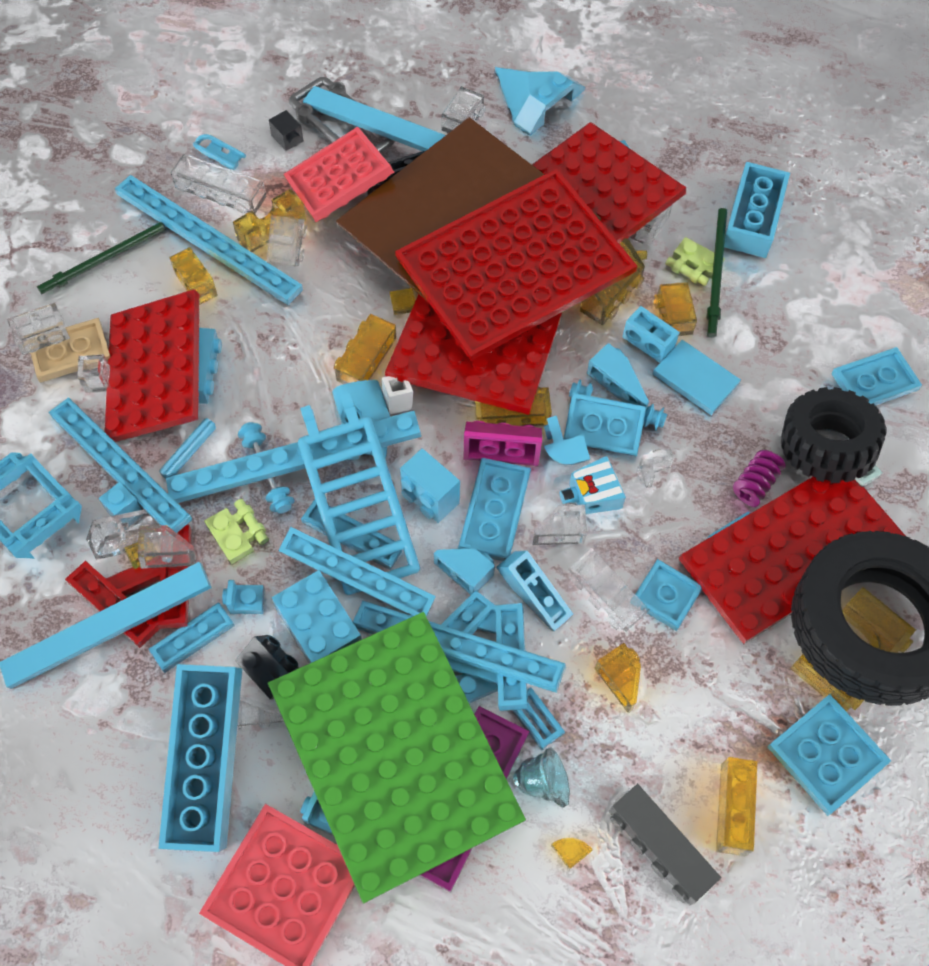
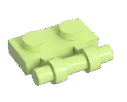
(694, 256)
(229, 535)

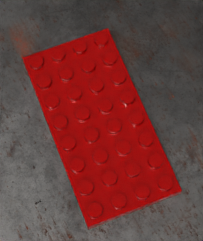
(759, 560)

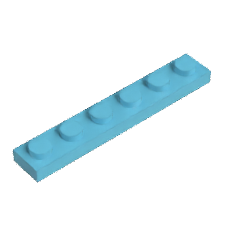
(356, 573)

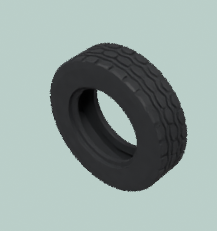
(829, 640)

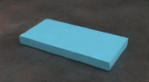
(495, 508)

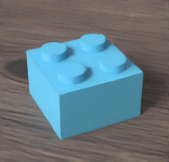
(429, 486)

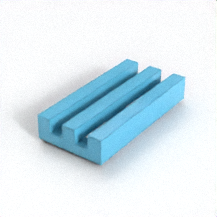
(550, 738)

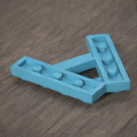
(508, 625)

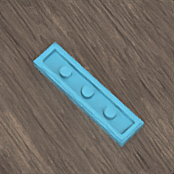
(360, 544)

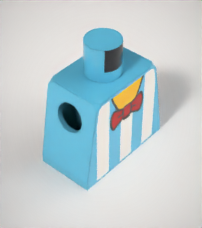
(595, 488)

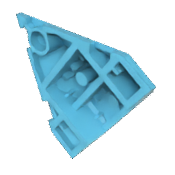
(533, 93)

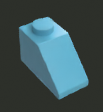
(466, 567)

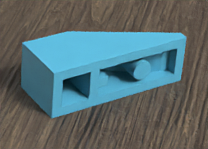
(616, 374)
(534, 588)

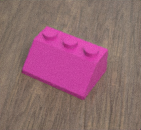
(502, 443)

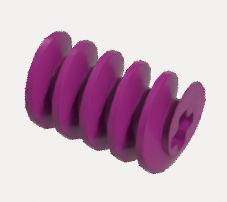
(758, 477)

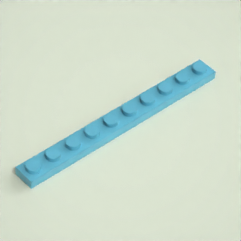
(209, 240)
(283, 459)

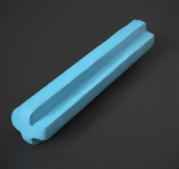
(188, 448)

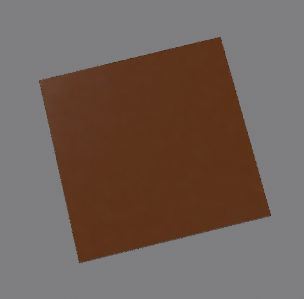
(435, 189)

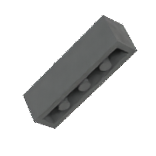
(664, 845)

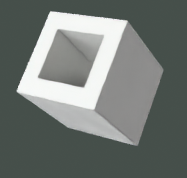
(397, 394)

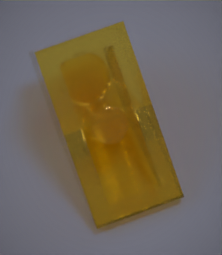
(621, 674)

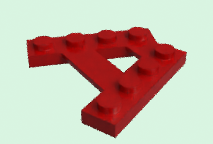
(105, 592)

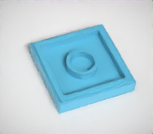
(668, 594)

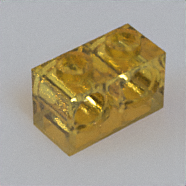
(193, 274)

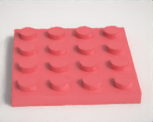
(338, 174)
(281, 889)

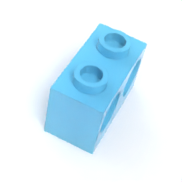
(650, 334)

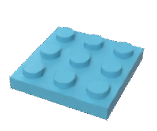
(829, 754)

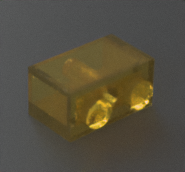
(676, 307)

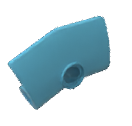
(367, 401)

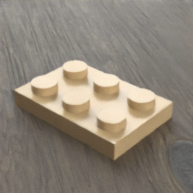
(62, 358)

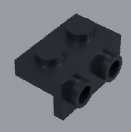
(265, 661)

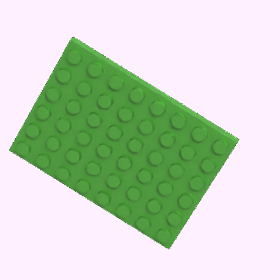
(395, 756)

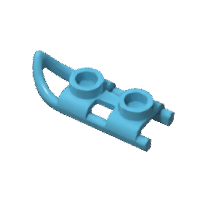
(214, 151)

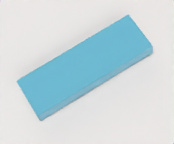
(192, 638)

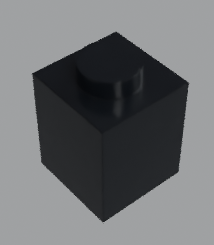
(286, 130)

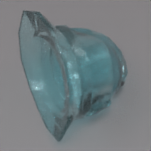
(544, 778)

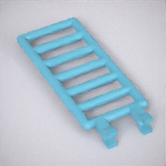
(381, 469)

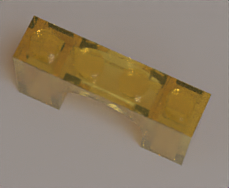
(880, 627)

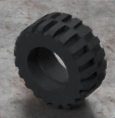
(838, 412)

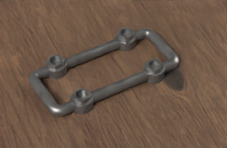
(305, 111)

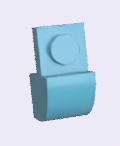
(566, 451)

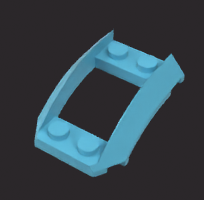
(49, 519)

